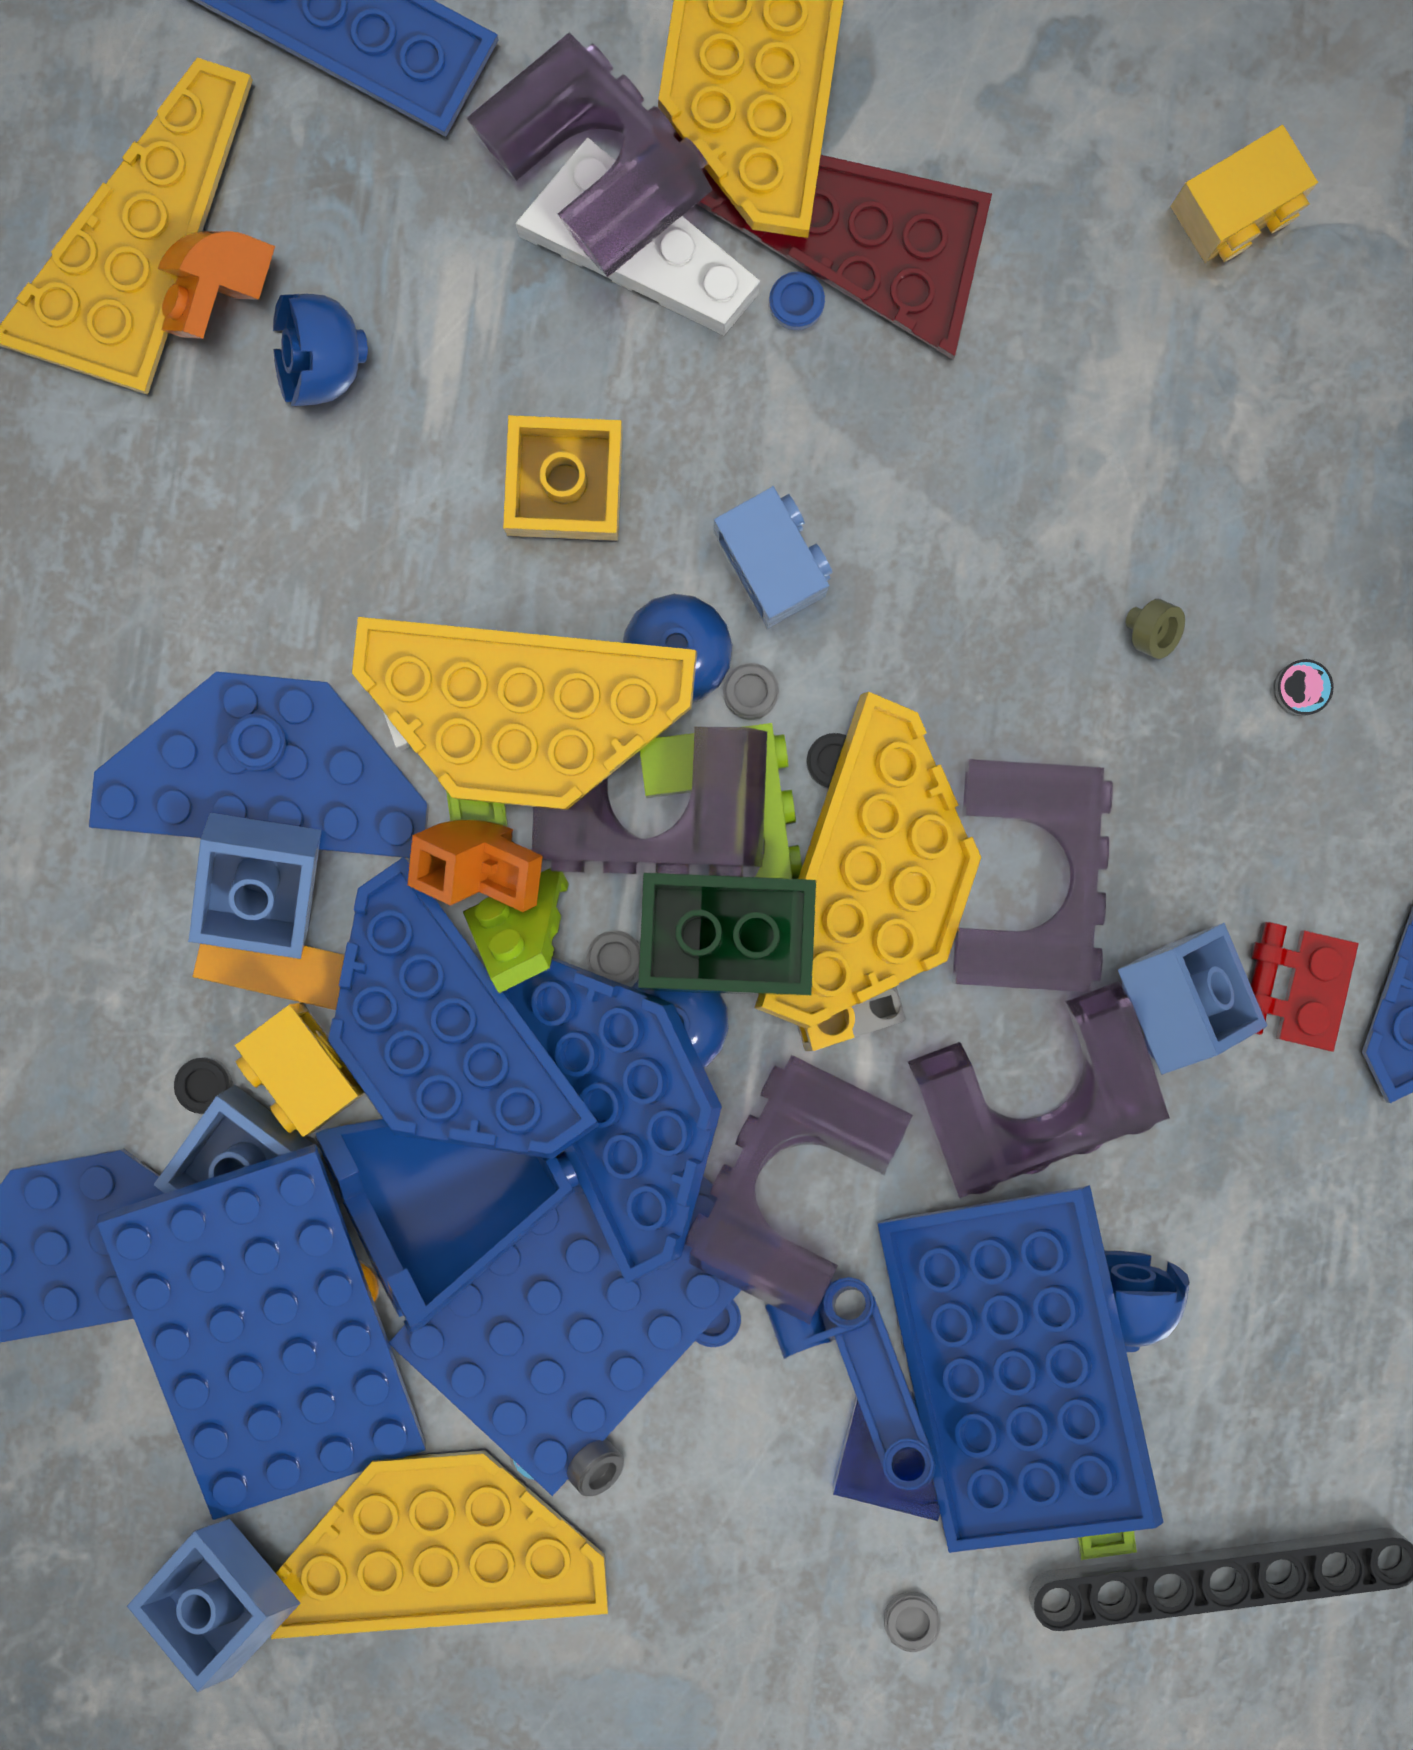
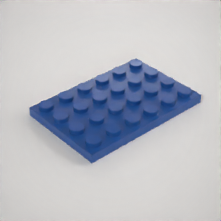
(262, 1331)
(556, 1341)
(1020, 1371)

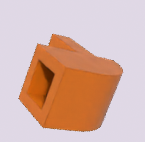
(207, 265)
(474, 857)

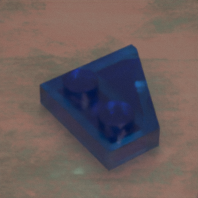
(863, 1478)

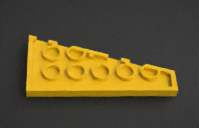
(102, 287)

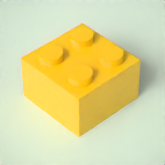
(1243, 194)
(563, 477)
(298, 1070)

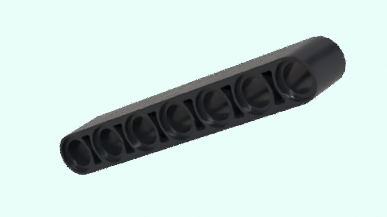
(1249, 1589)

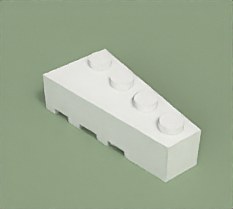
(676, 268)

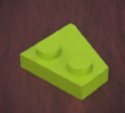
(517, 942)

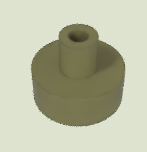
(1156, 627)

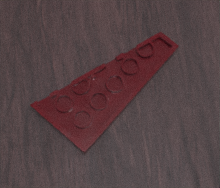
(885, 242)

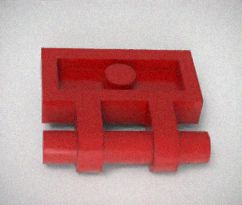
(1315, 987)

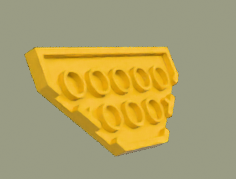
(754, 99)
(517, 710)
(884, 865)
(438, 1548)

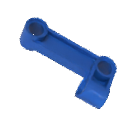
(872, 1371)

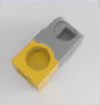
(855, 1021)

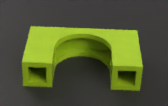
(669, 771)

